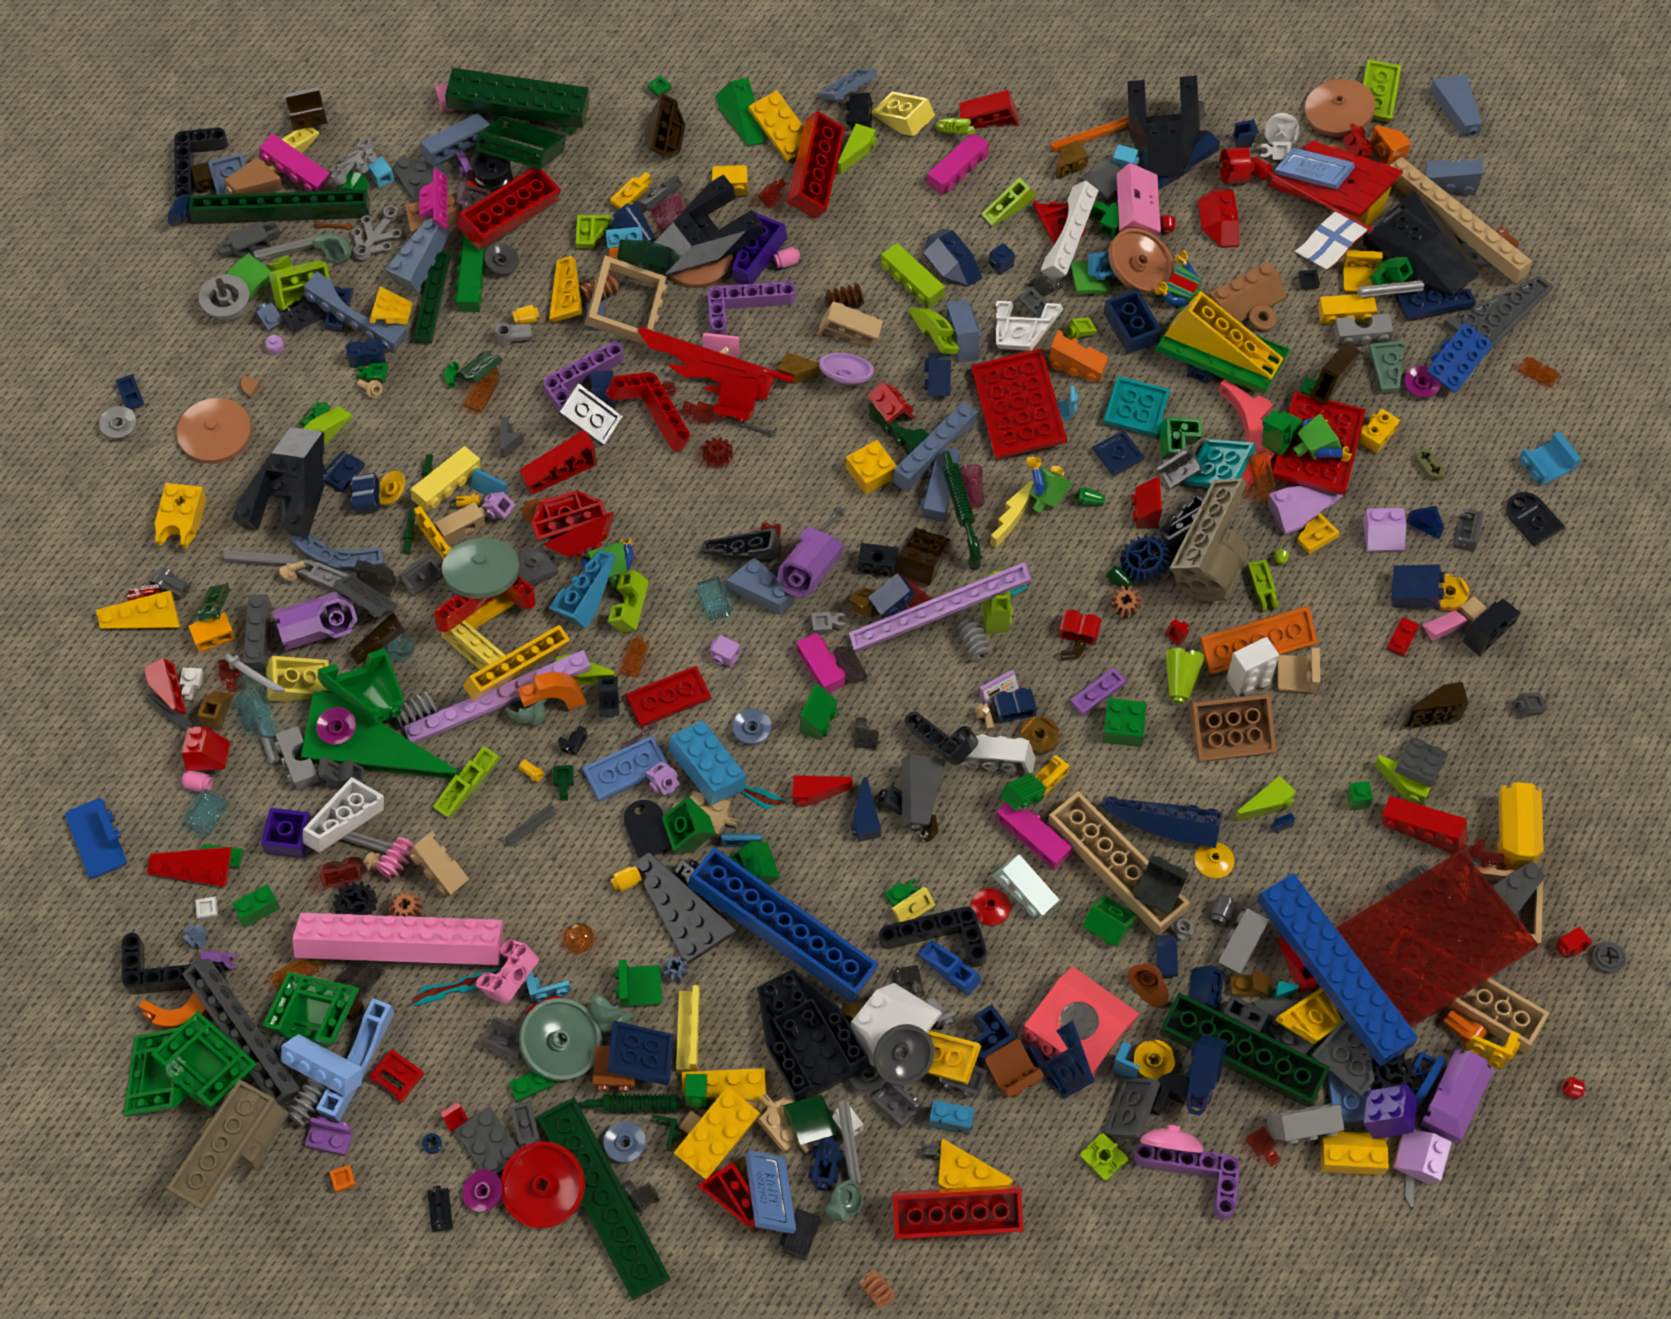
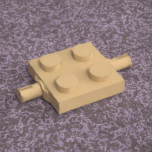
(717, 812)
(776, 1125)

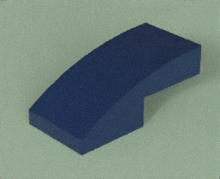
(129, 392)
(1167, 955)

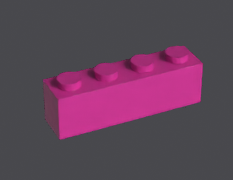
(293, 164)
(957, 164)
(1035, 835)

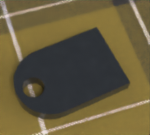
(1533, 518)
(646, 830)

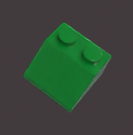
(818, 713)
(687, 826)
(1109, 921)

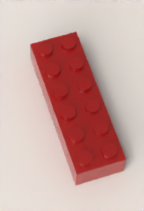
(816, 165)
(508, 207)
(957, 1211)

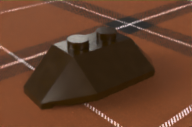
(665, 127)

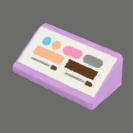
(1005, 682)

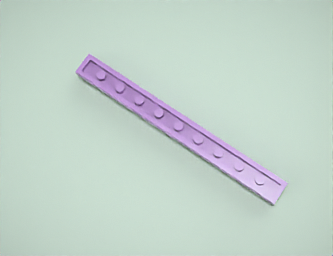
(940, 607)
(499, 697)

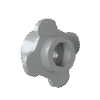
(1185, 925)

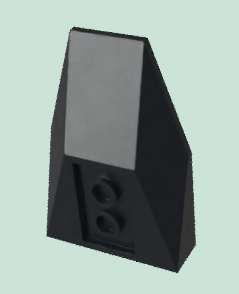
(1429, 245)
(808, 1036)

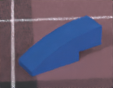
(950, 967)

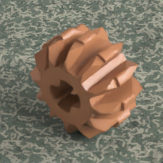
(1118, 600)
(412, 902)
(877, 1289)

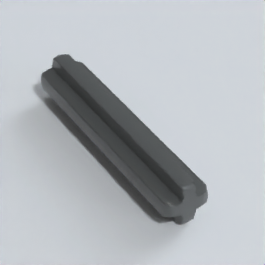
(174, 716)
(530, 825)

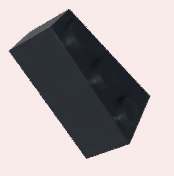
(1490, 626)

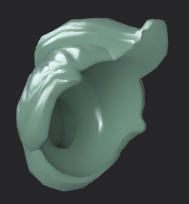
(334, 247)
(530, 714)
(606, 1013)
(844, 1201)

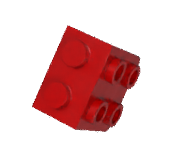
(736, 398)
(890, 402)

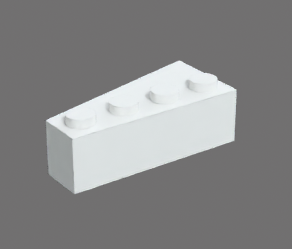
(1003, 754)
(342, 814)

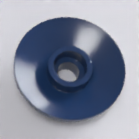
(179, 210)

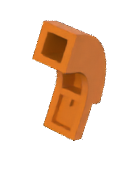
(553, 686)
(170, 1019)

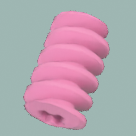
(394, 858)

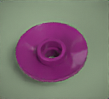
(1417, 376)
(336, 717)
(474, 1190)

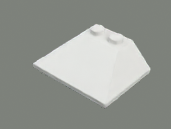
(887, 1009)

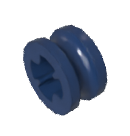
(430, 1137)

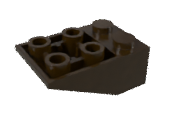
(922, 556)
(1442, 705)

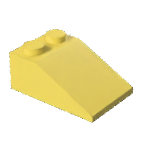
(904, 112)
(296, 676)

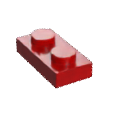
(1403, 636)

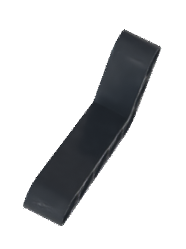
(191, 142)
(939, 930)
(144, 975)

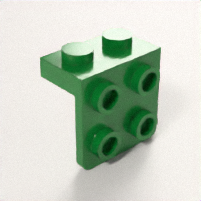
(638, 985)

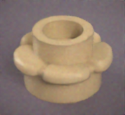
(370, 860)

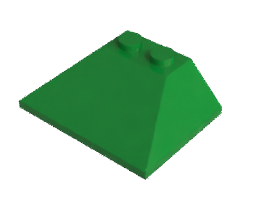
(310, 1008)
(202, 1061)
(147, 1083)

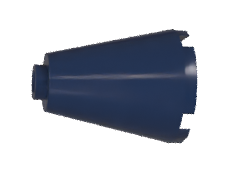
(632, 216)

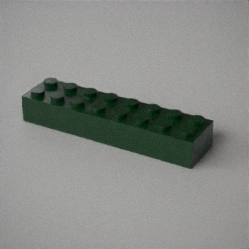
(517, 97)
(1247, 1050)

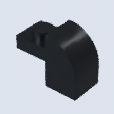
(608, 697)
(1171, 1086)

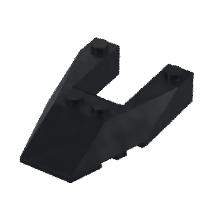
(1164, 140)
(697, 239)
(290, 472)

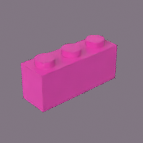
(820, 662)

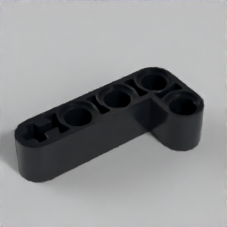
(953, 748)

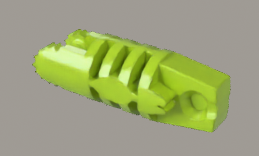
(955, 126)

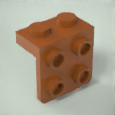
(1012, 1069)
(604, 1080)

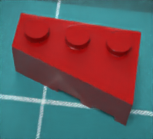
(732, 1193)

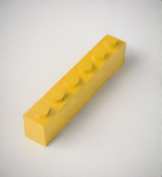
(516, 663)

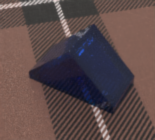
(1427, 520)

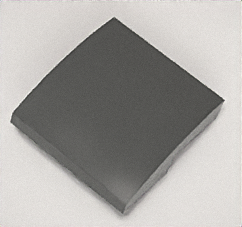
(1103, 178)

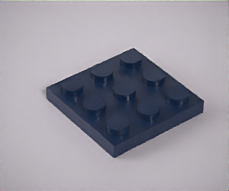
(640, 1053)

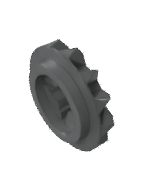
(1614, 952)

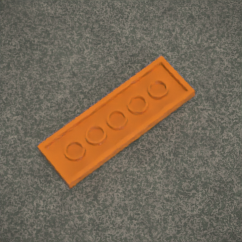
(1284, 630)

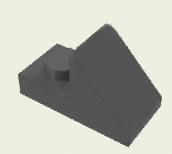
(508, 440)

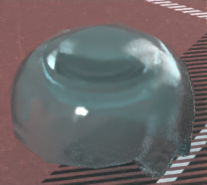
(400, 648)

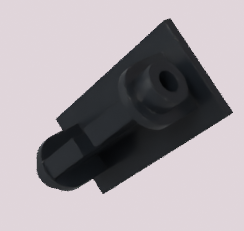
(440, 1209)

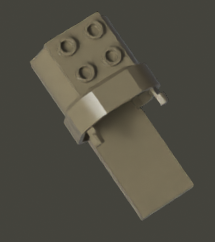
(1210, 552)
(235, 1134)

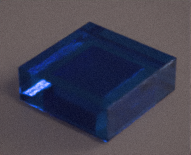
(1283, 823)

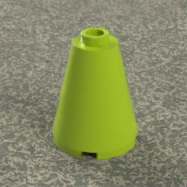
(1182, 672)

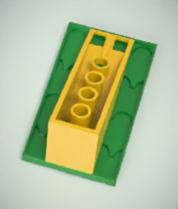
(1220, 344)

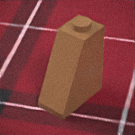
(253, 178)

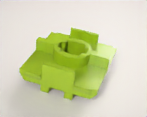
(1104, 1145)

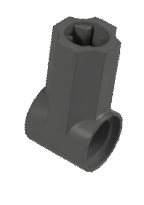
(170, 582)

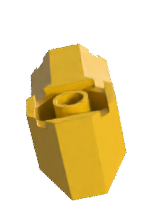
(1520, 824)

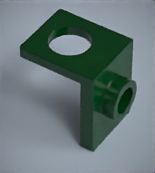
(674, 1132)

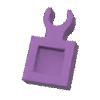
(465, 168)

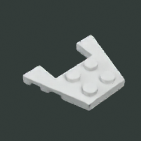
(1022, 332)

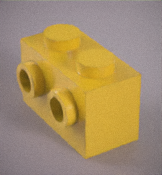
(1379, 430)

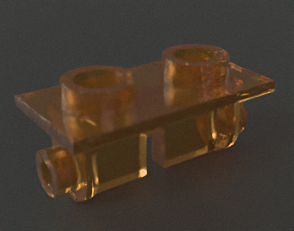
(1539, 372)
(634, 657)

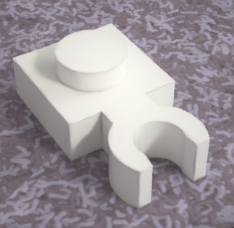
(1279, 150)

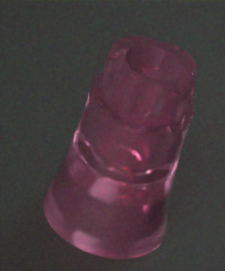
(973, 481)

